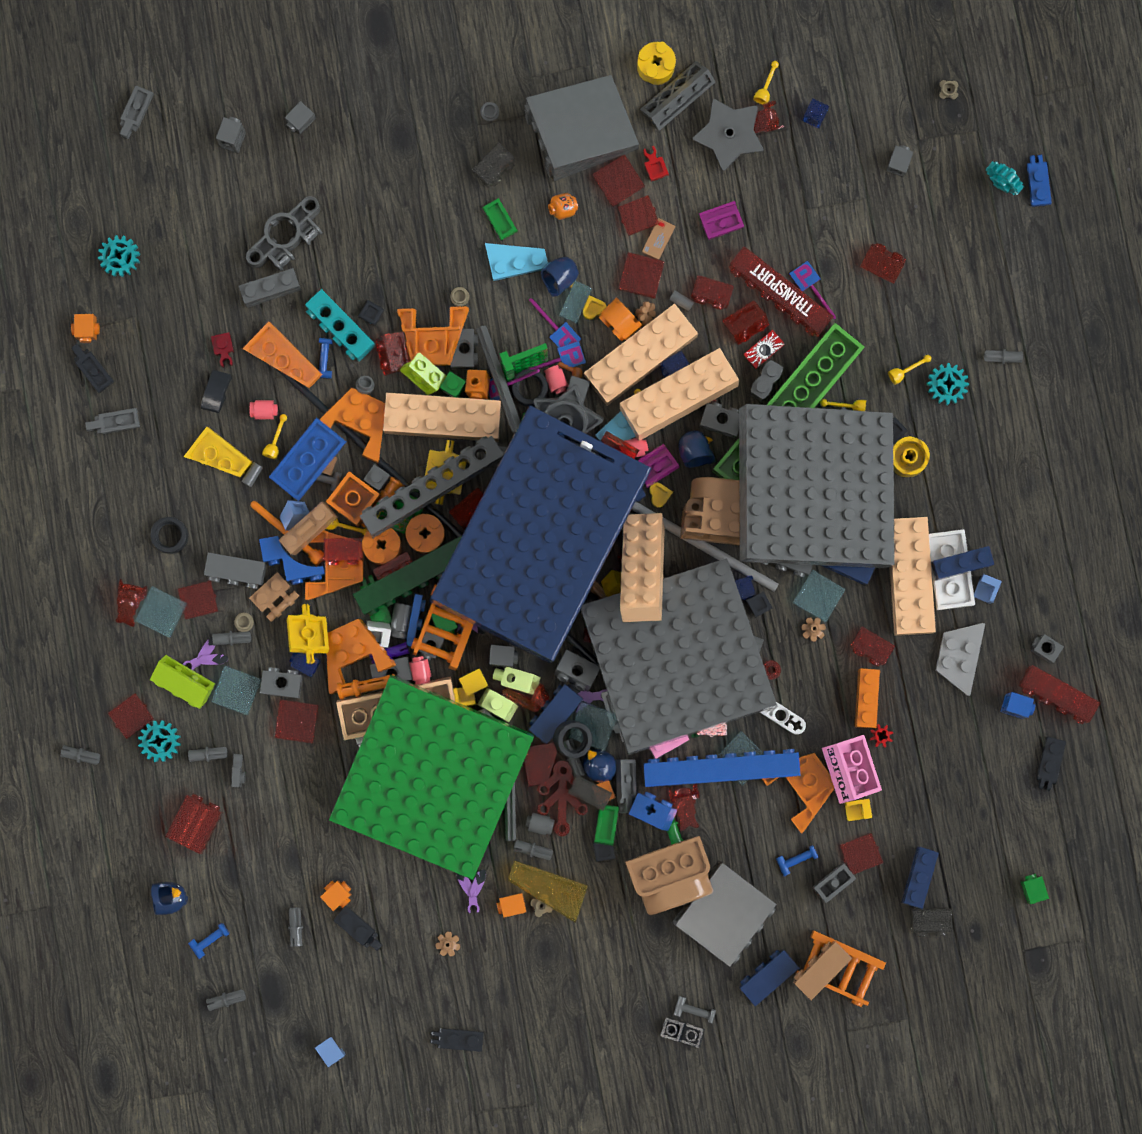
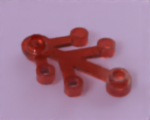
(560, 795)

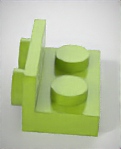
(423, 374)

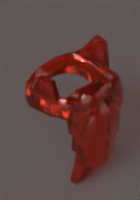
(767, 119)
(128, 602)
(533, 704)
(684, 801)

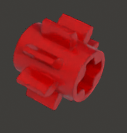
(875, 737)

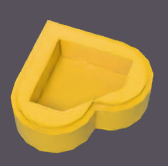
(593, 308)
(659, 494)

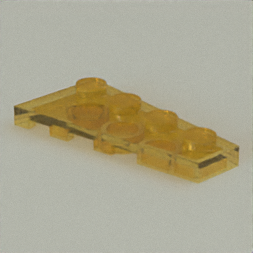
(553, 890)

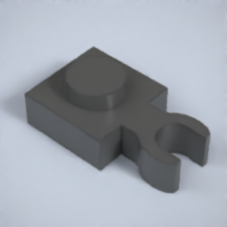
(238, 776)

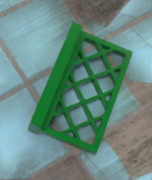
(523, 360)

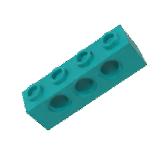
(323, 301)

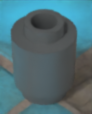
(539, 824)

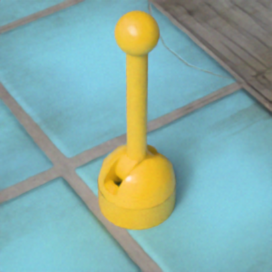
(762, 95)
(897, 375)
(858, 405)
(271, 450)
(334, 524)

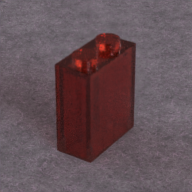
(194, 823)

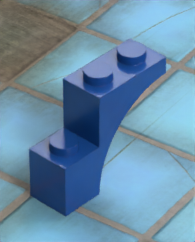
(273, 553)

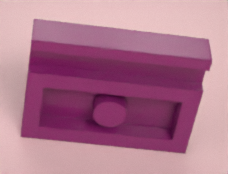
(721, 220)
(661, 463)

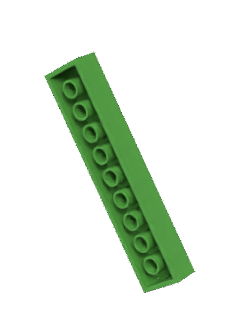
(806, 385)

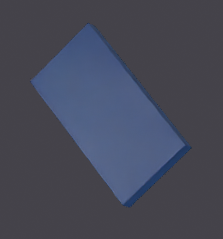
(307, 459)

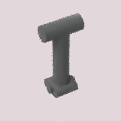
(333, 481)
(681, 1006)

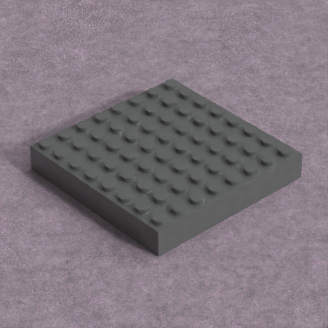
(816, 486)
(684, 670)

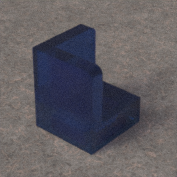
(745, 587)

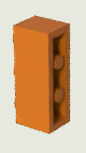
(867, 698)

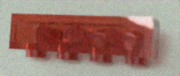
(1059, 694)

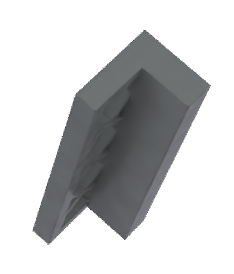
(680, 96)

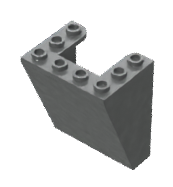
(580, 126)

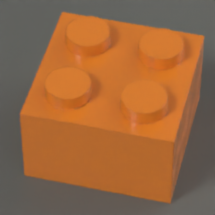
(352, 498)

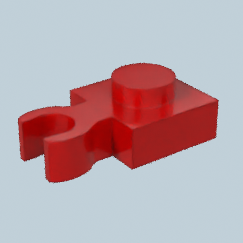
(655, 166)

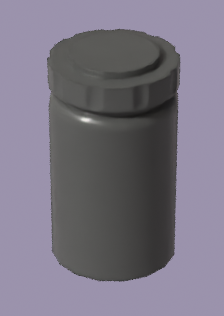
(400, 621)

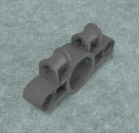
(279, 254)

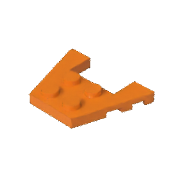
(434, 343)
(362, 415)
(336, 576)
(350, 645)
(812, 786)

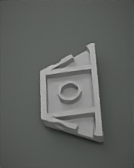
(960, 655)

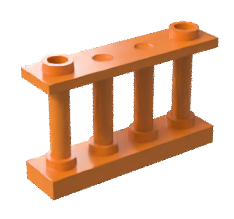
(459, 639)
(872, 964)

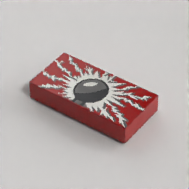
(764, 349)

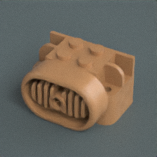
(712, 511)
(671, 875)

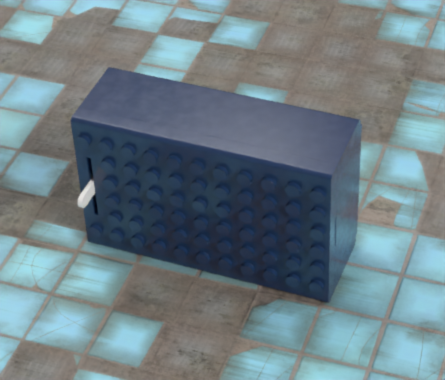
(540, 534)

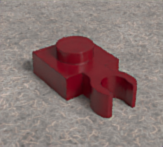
(223, 346)

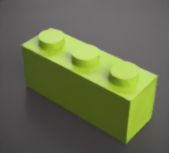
(182, 682)

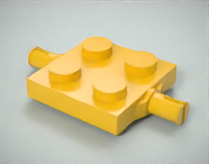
(437, 458)
(307, 634)

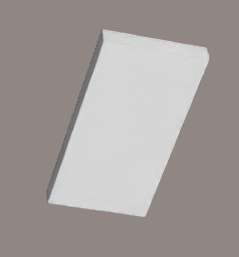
(956, 590)

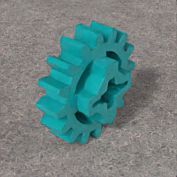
(1004, 178)
(112, 260)
(939, 384)
(172, 738)

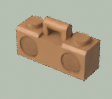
(308, 528)

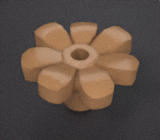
(646, 313)
(809, 632)
(452, 944)

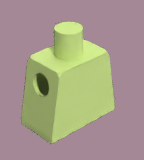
(523, 682)
(497, 705)

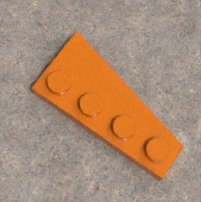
(280, 353)

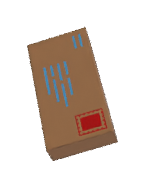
(658, 239)

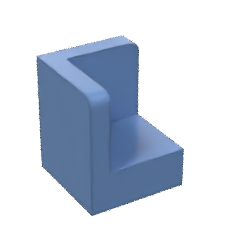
(293, 513)
(987, 588)
(330, 1051)

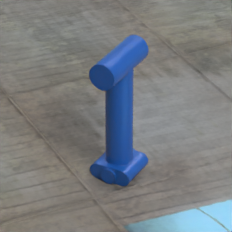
(324, 357)
(784, 865)
(198, 947)

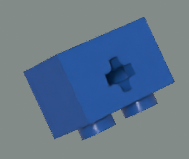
(1018, 705)
(643, 807)

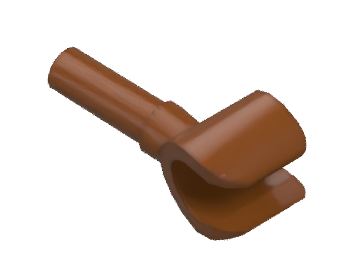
(576, 372)

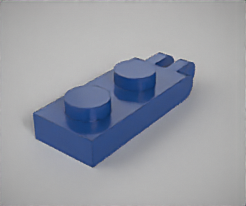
(1038, 182)
(415, 621)

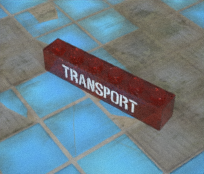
(780, 291)

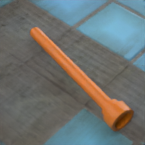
(315, 555)

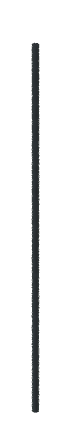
(430, 508)

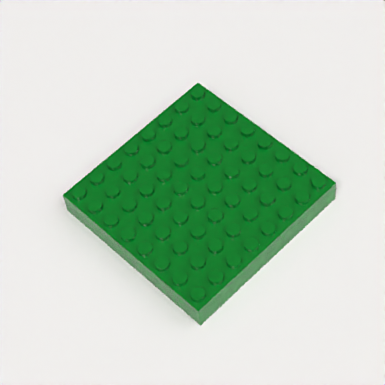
(431, 777)

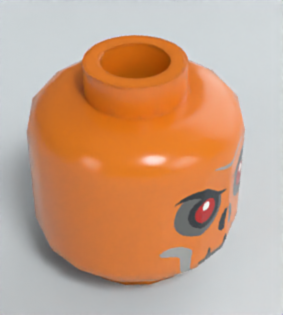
(563, 206)

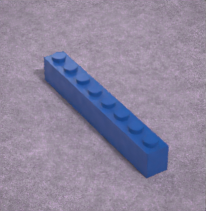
(721, 769)

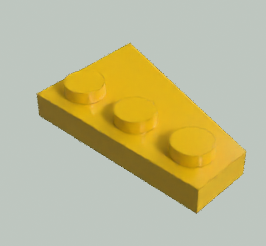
(218, 453)

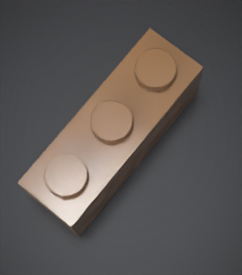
(822, 969)

